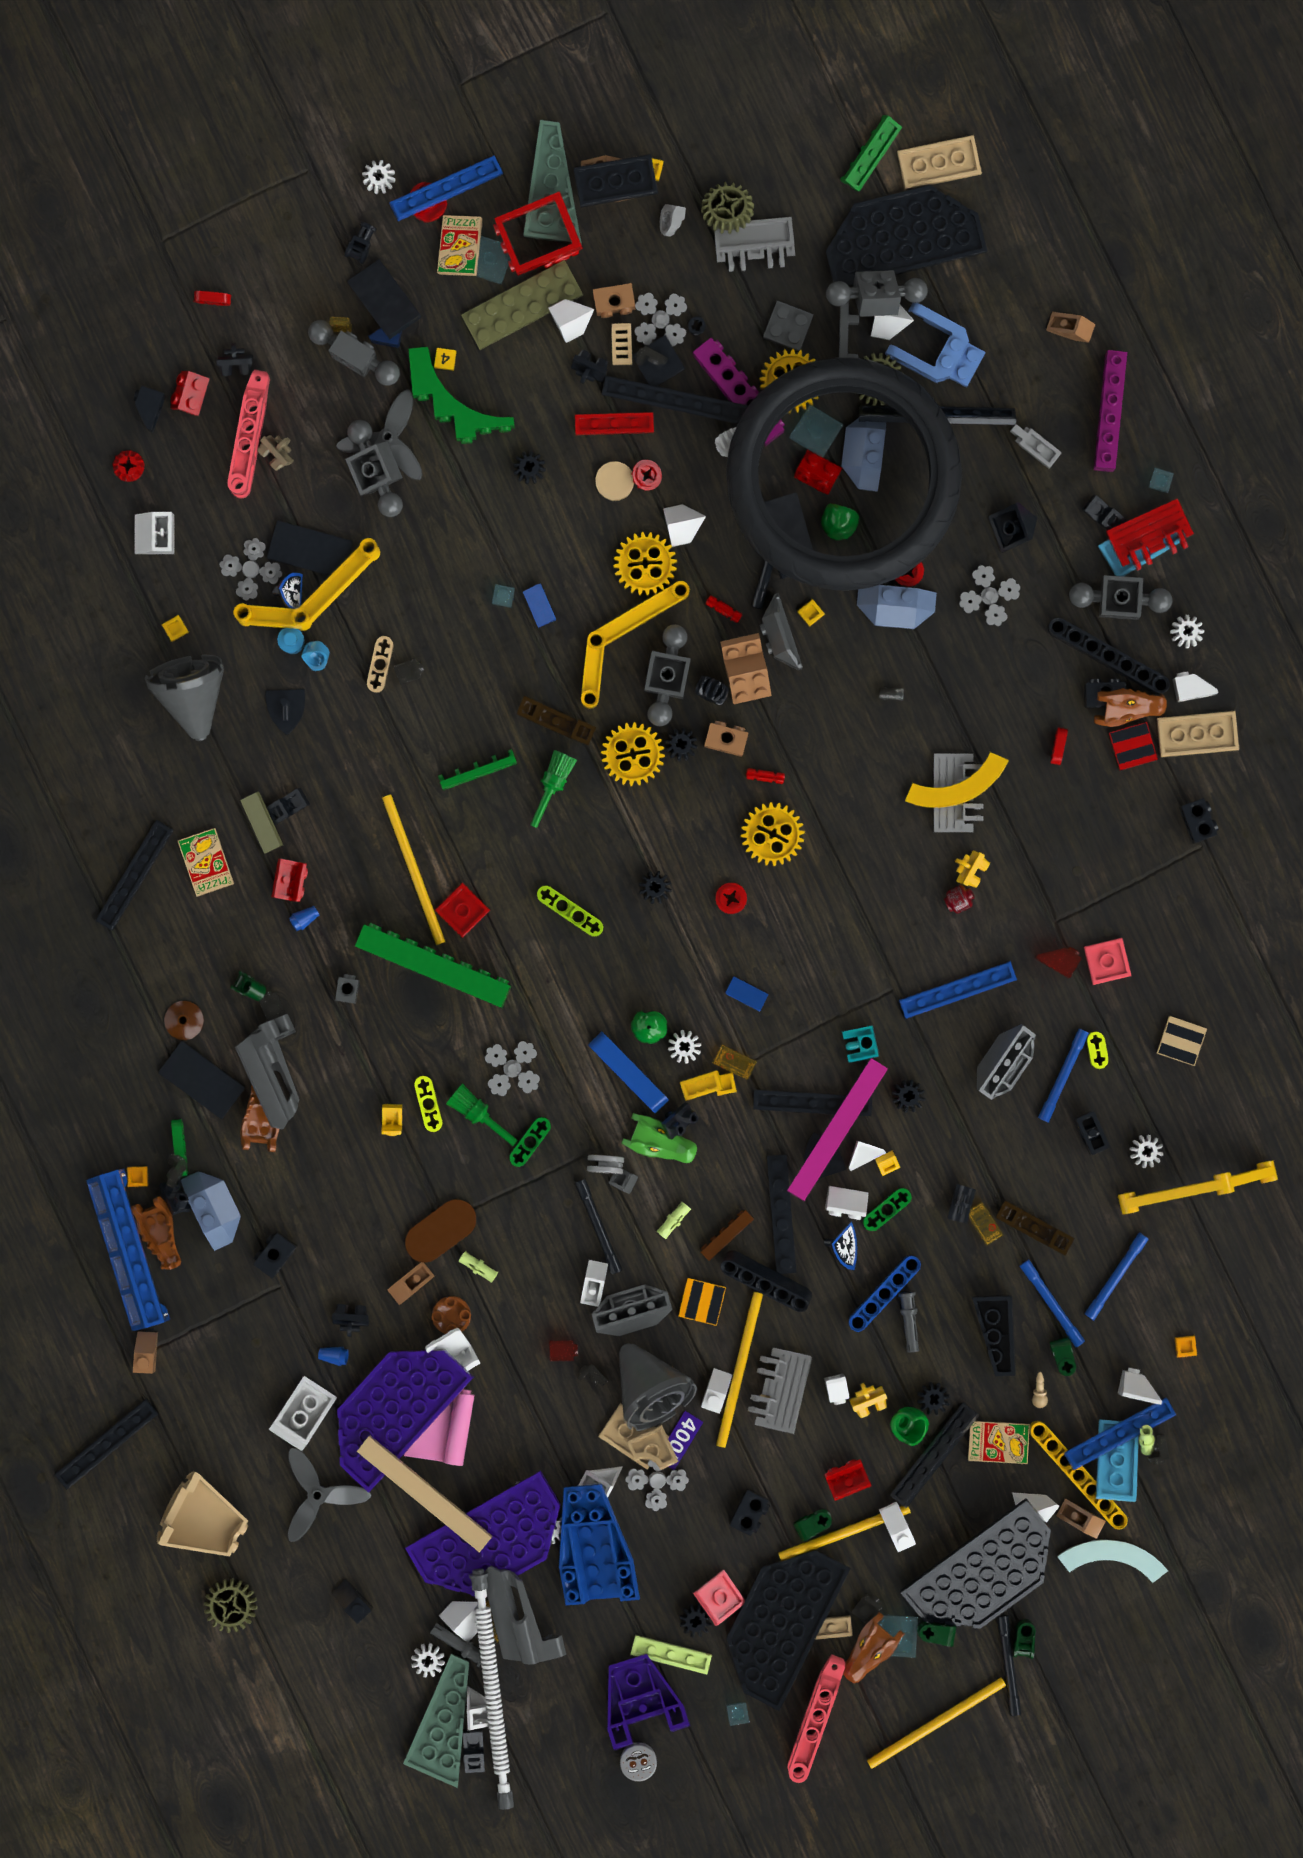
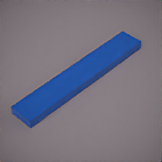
(446, 188)
(957, 990)
(1118, 1434)

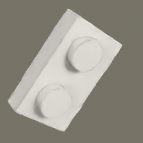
(457, 1346)

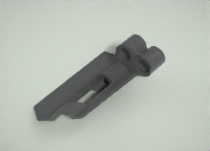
(261, 1057)
(518, 1638)

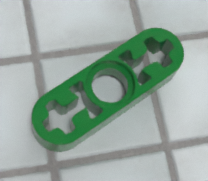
(534, 1126)
(179, 1140)
(895, 1196)

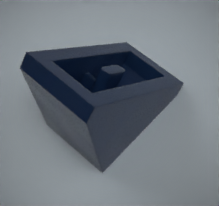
(380, 338)

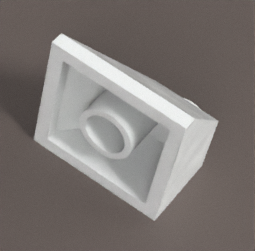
(1137, 1387)

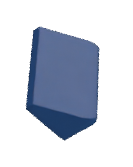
(539, 605)
(746, 994)

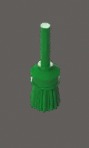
(553, 780)
(476, 1111)

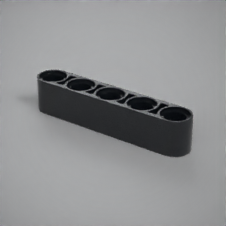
(773, 1288)

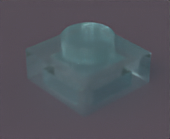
(1161, 480)
(503, 596)
(737, 1713)

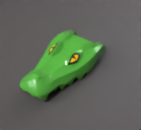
(652, 1141)

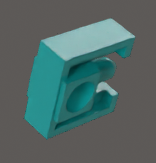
(860, 1033)

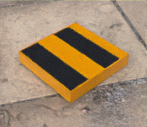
(702, 1301)

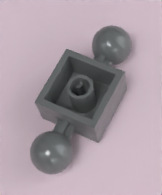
(876, 292)
(352, 353)
(374, 468)
(1131, 588)
(674, 638)

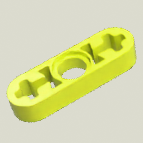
(436, 1116)

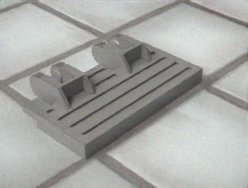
(757, 236)
(948, 771)
(784, 1391)

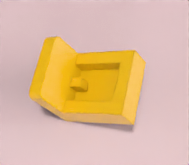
(391, 1119)

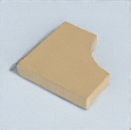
(653, 1446)

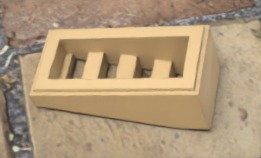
(619, 327)

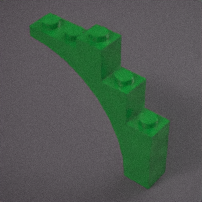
(467, 421)

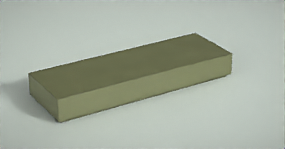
(261, 822)

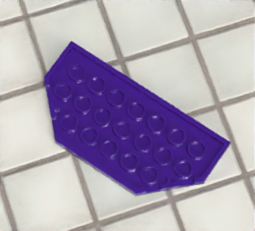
(396, 1406)
(521, 1533)

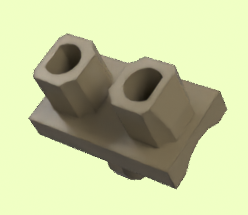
(278, 448)

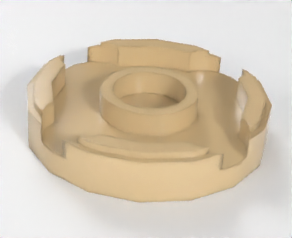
(614, 481)

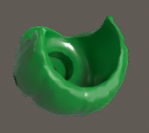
(839, 521)
(655, 1020)
(909, 1425)

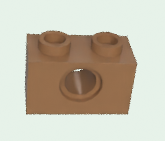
(622, 292)
(714, 741)

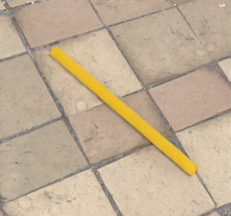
(413, 869)
(739, 1369)
(936, 1723)

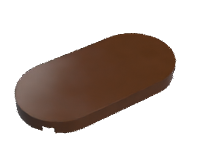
(440, 1230)

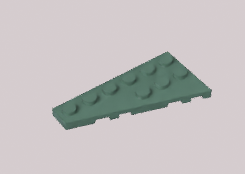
(548, 177)
(440, 1734)

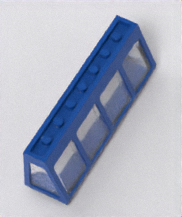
(126, 1250)

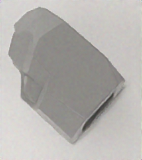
(671, 219)

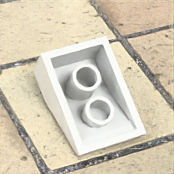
(302, 1413)

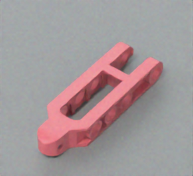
(244, 461)
(807, 1744)

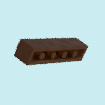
(726, 1234)

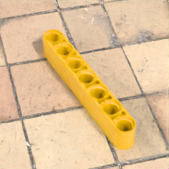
(1082, 1483)

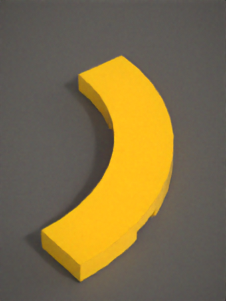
(960, 792)

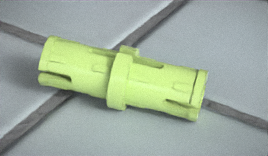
(673, 1220)
(478, 1266)
(1146, 1439)

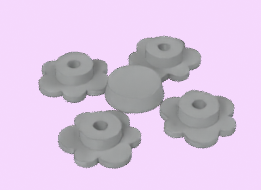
(660, 318)
(250, 569)
(989, 595)
(512, 1068)
(657, 1481)

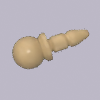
(1039, 1399)

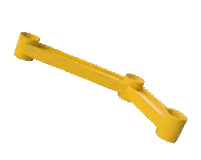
(318, 601)
(618, 628)
(1222, 1183)

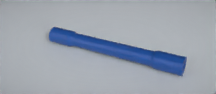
(1077, 1045)
(1098, 1303)
(1071, 1331)

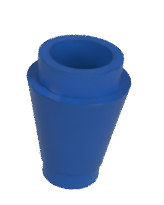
(303, 918)
(334, 1355)

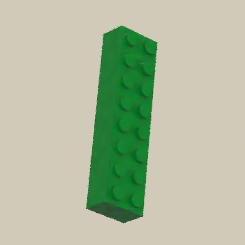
(433, 966)

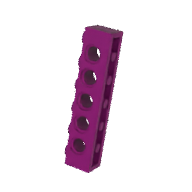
(714, 348)
(1110, 411)

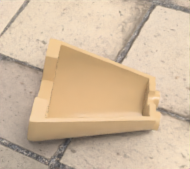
(201, 1519)

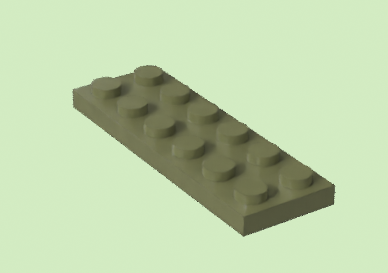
(521, 305)

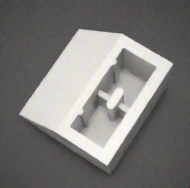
(154, 533)
(846, 1201)

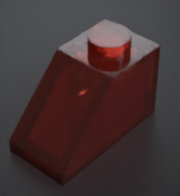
(1061, 960)

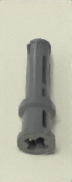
(908, 1311)
(467, 1649)

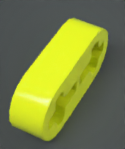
(1101, 1048)

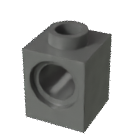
(349, 998)

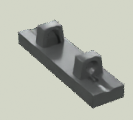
(845, 320)

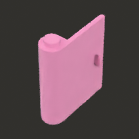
(448, 1434)

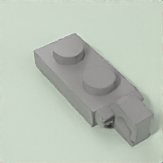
(1036, 445)

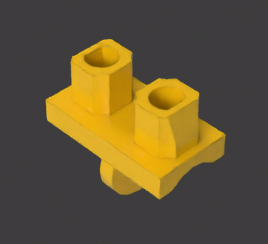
(968, 868)
(868, 1397)

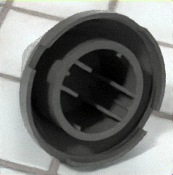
(189, 691)
(650, 1388)

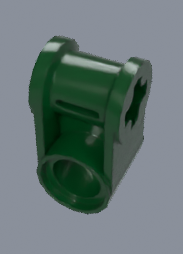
(249, 987)
(1063, 1352)
(809, 1526)
(940, 1633)
(1024, 1643)

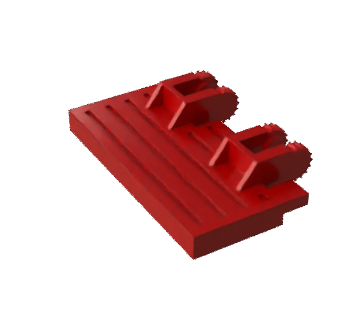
(1149, 531)

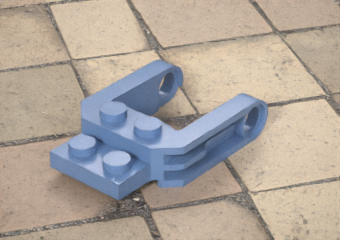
(957, 359)

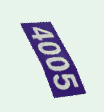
(683, 1435)

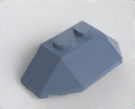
(864, 453)
(896, 605)
(212, 1207)

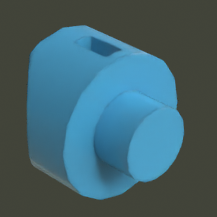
(291, 640)
(314, 654)

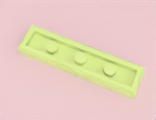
(671, 1654)

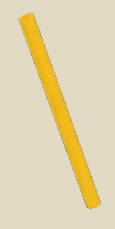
(836, 1535)

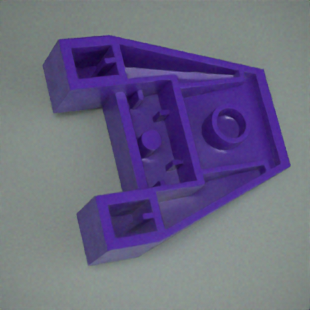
(640, 1693)

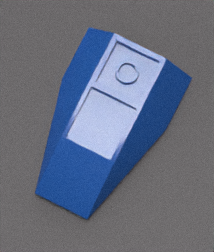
(593, 1549)

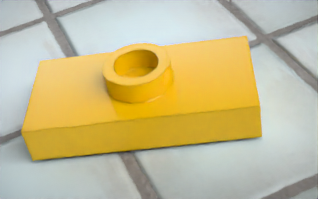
(701, 1085)

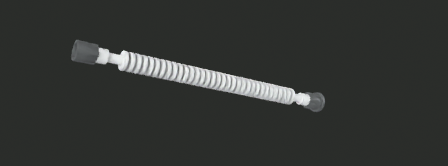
(491, 1686)

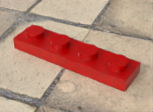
(614, 423)

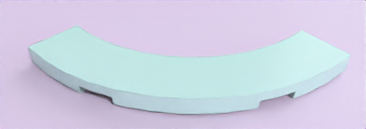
(1113, 1550)

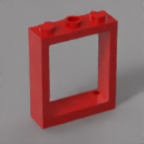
(507, 247)

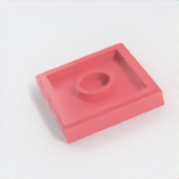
(1107, 961)
(719, 1597)

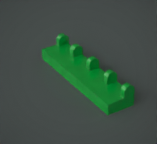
(871, 153)
(478, 771)

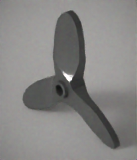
(395, 423)
(309, 1480)

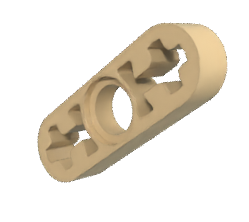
(377, 648)

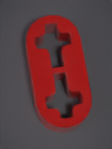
(212, 298)
(1059, 745)

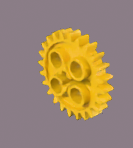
(780, 364)
(643, 546)
(629, 737)
(764, 850)

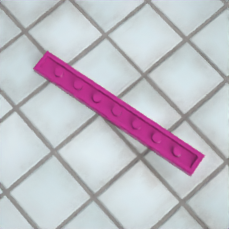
(837, 1129)

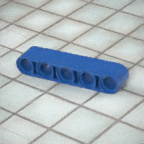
(628, 1072)
(893, 1289)

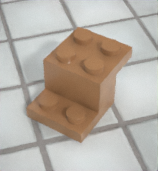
(746, 668)

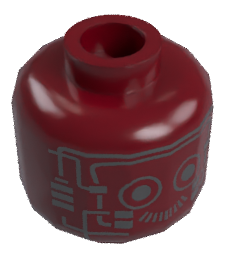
(959, 899)

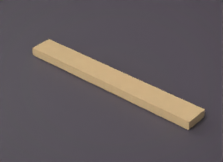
(424, 1493)

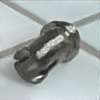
(891, 694)

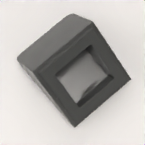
(624, 1181)

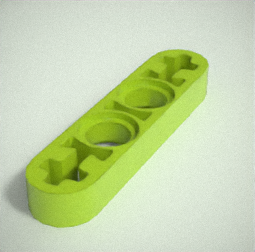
(568, 913)

